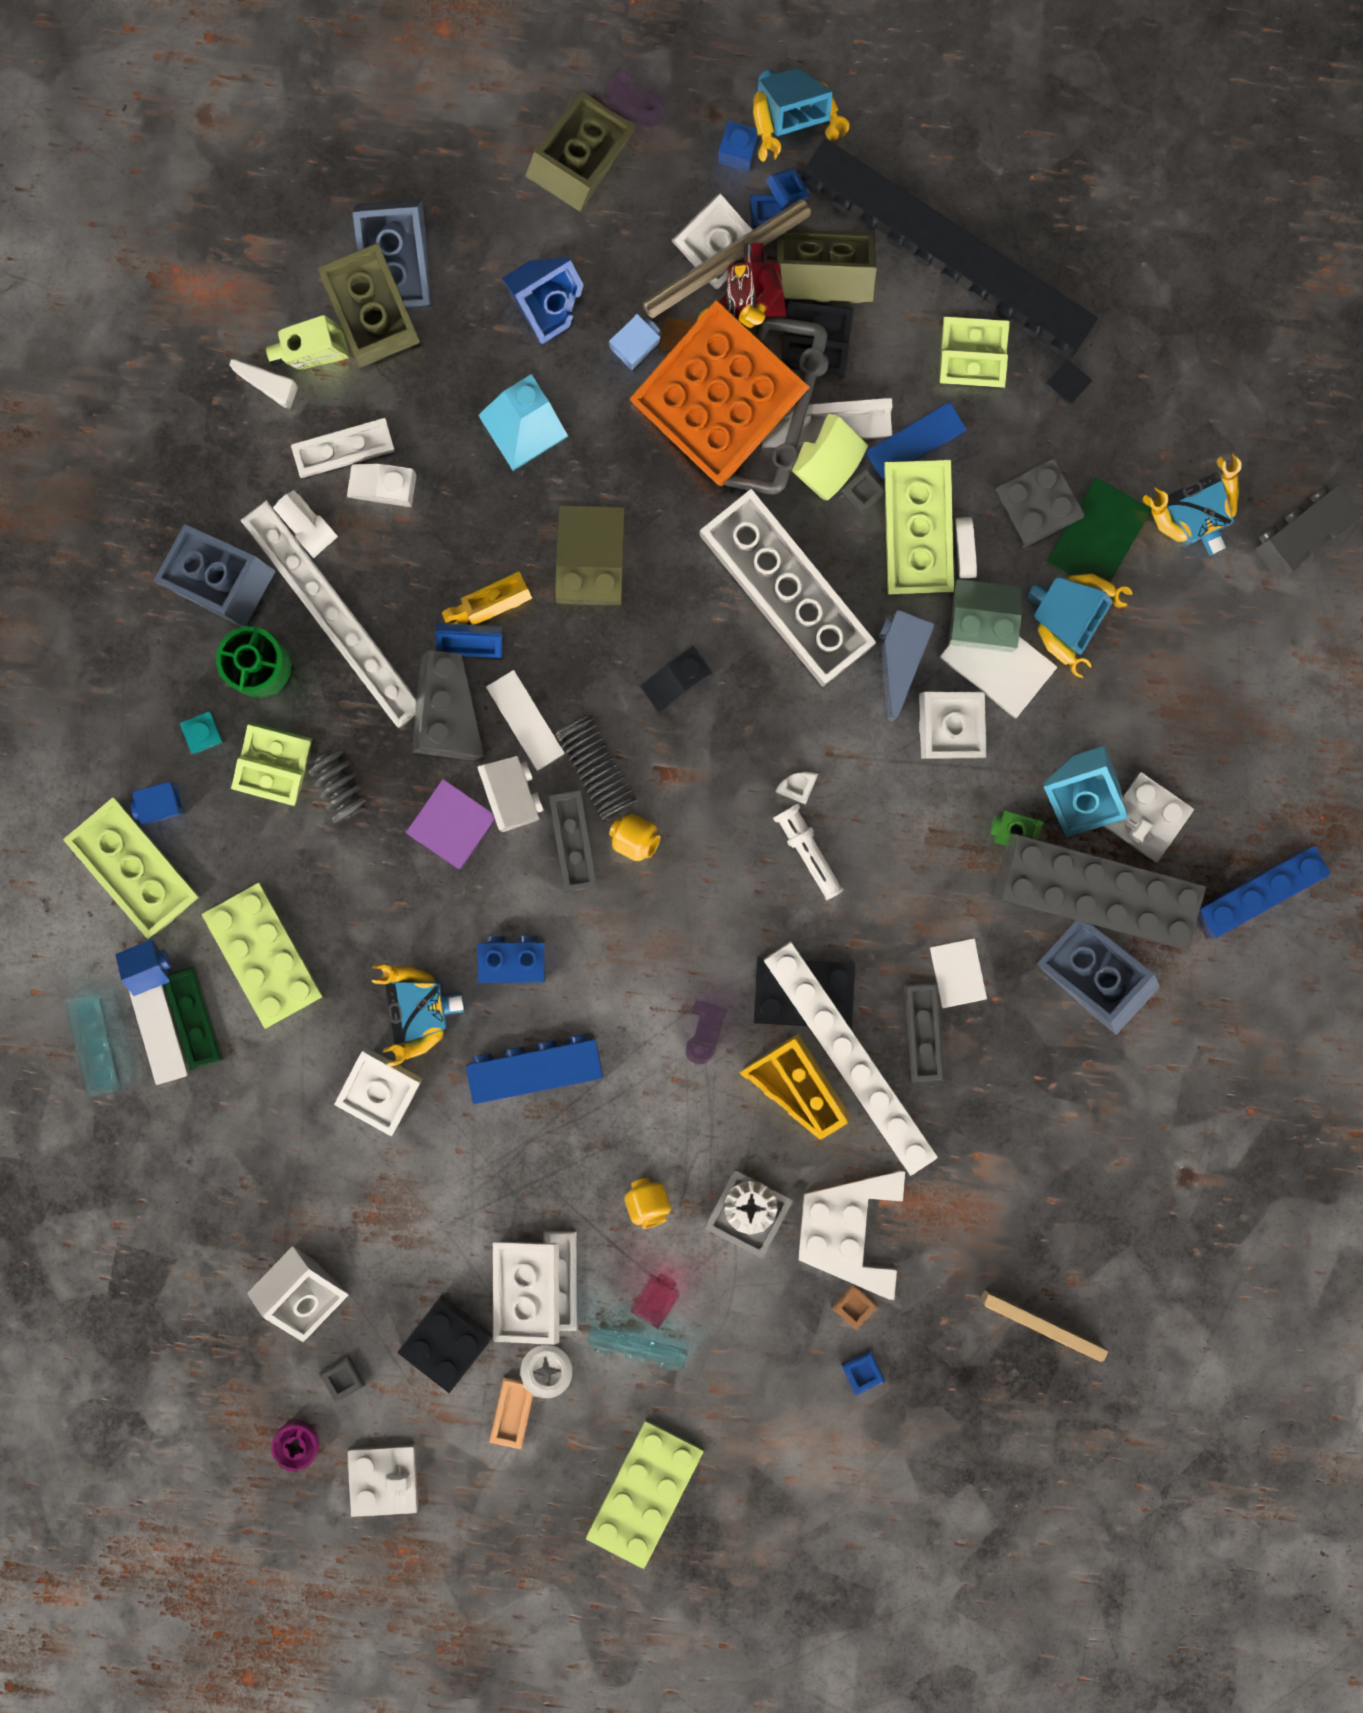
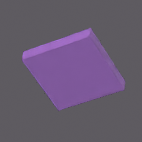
(451, 824)

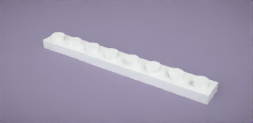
(850, 1058)

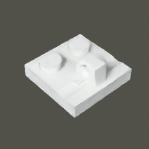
(710, 233)
(952, 725)
(1153, 817)
(378, 1091)
(382, 1480)

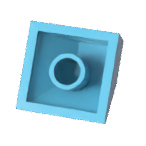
(522, 422)
(1086, 793)

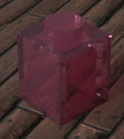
(655, 1299)

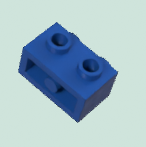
(511, 961)

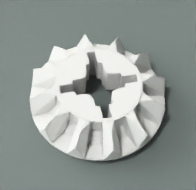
(762, 1197)
(556, 1360)

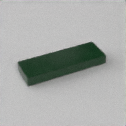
(193, 1018)

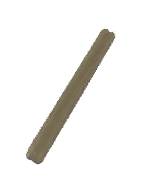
(722, 260)

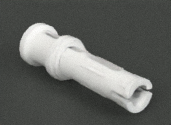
(800, 833)

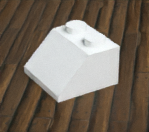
(510, 793)
(296, 1294)

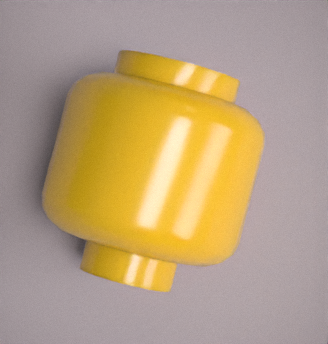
(634, 837)
(647, 1203)

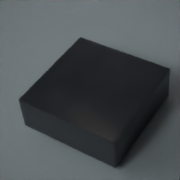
(1068, 383)

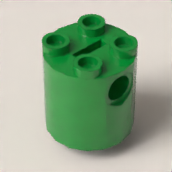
(271, 665)

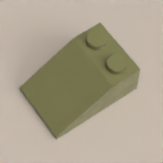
(579, 150)
(368, 305)
(590, 555)

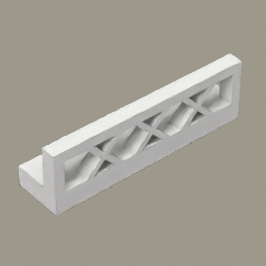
(865, 417)

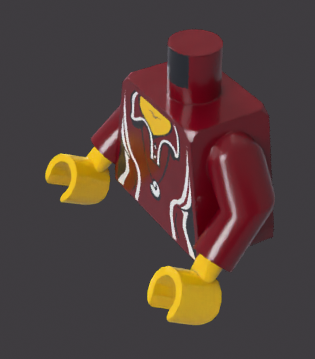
(754, 288)

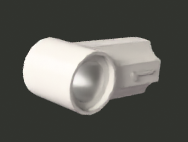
(309, 528)

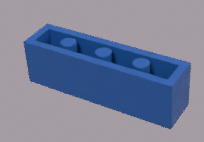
(1262, 891)
(534, 1070)

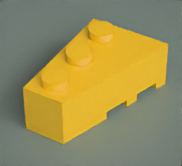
(800, 1086)

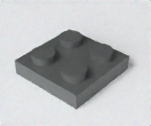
(1039, 502)

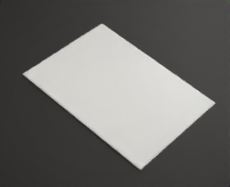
(958, 973)

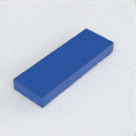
(917, 439)

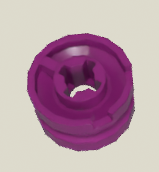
(309, 1443)

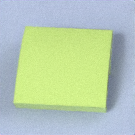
(974, 352)
(830, 460)
(272, 763)

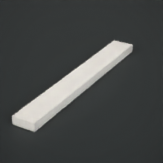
(331, 613)

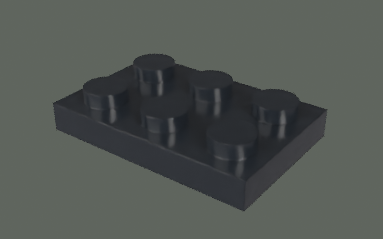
(776, 1008)

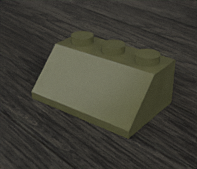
(827, 265)

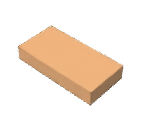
(511, 1414)

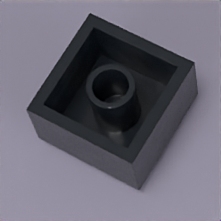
(445, 1344)

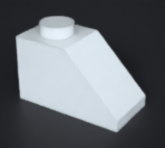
(382, 484)

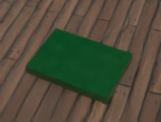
(1103, 535)

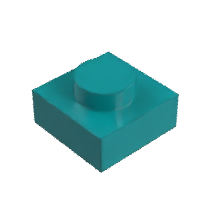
(201, 732)

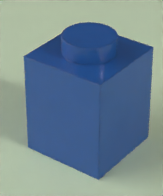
(738, 146)
(156, 803)
(143, 967)

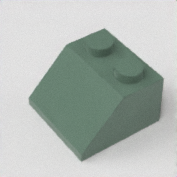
(985, 615)

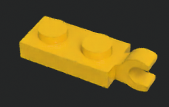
(489, 601)

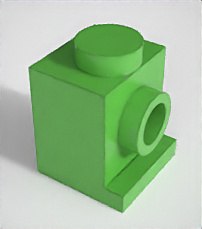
(1001, 827)

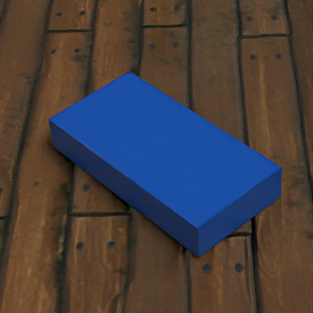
(470, 640)

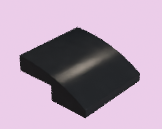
(838, 326)

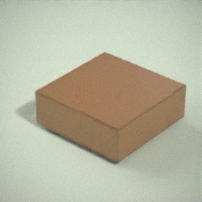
(855, 1306)

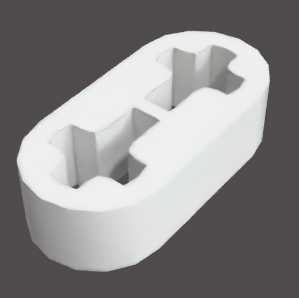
(965, 548)

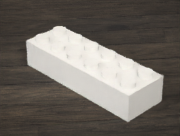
(787, 588)

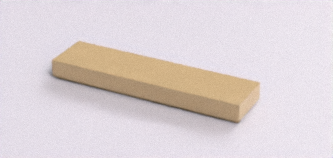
(1043, 1326)

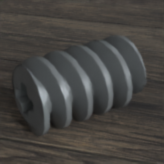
(336, 785)

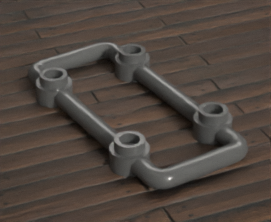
(814, 364)

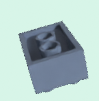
(403, 241)
(215, 575)
(901, 653)
(1099, 975)

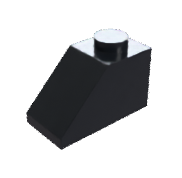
(676, 679)

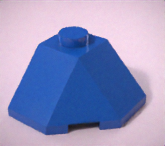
(545, 294)

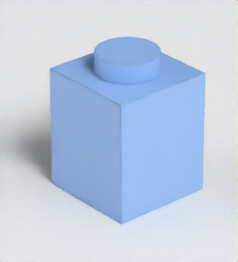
(635, 341)

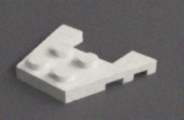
(836, 1227)

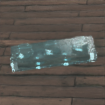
(93, 1045)
(637, 1348)

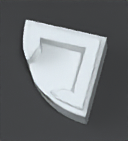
(797, 786)

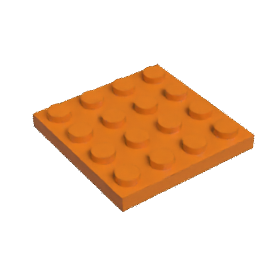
(719, 393)

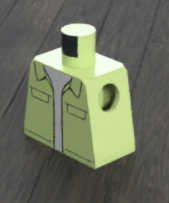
(309, 344)

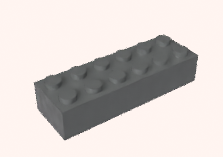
(1099, 891)

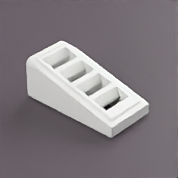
(273, 385)

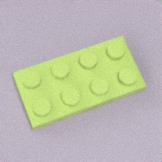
(919, 527)
(131, 868)
(262, 955)
(644, 1494)

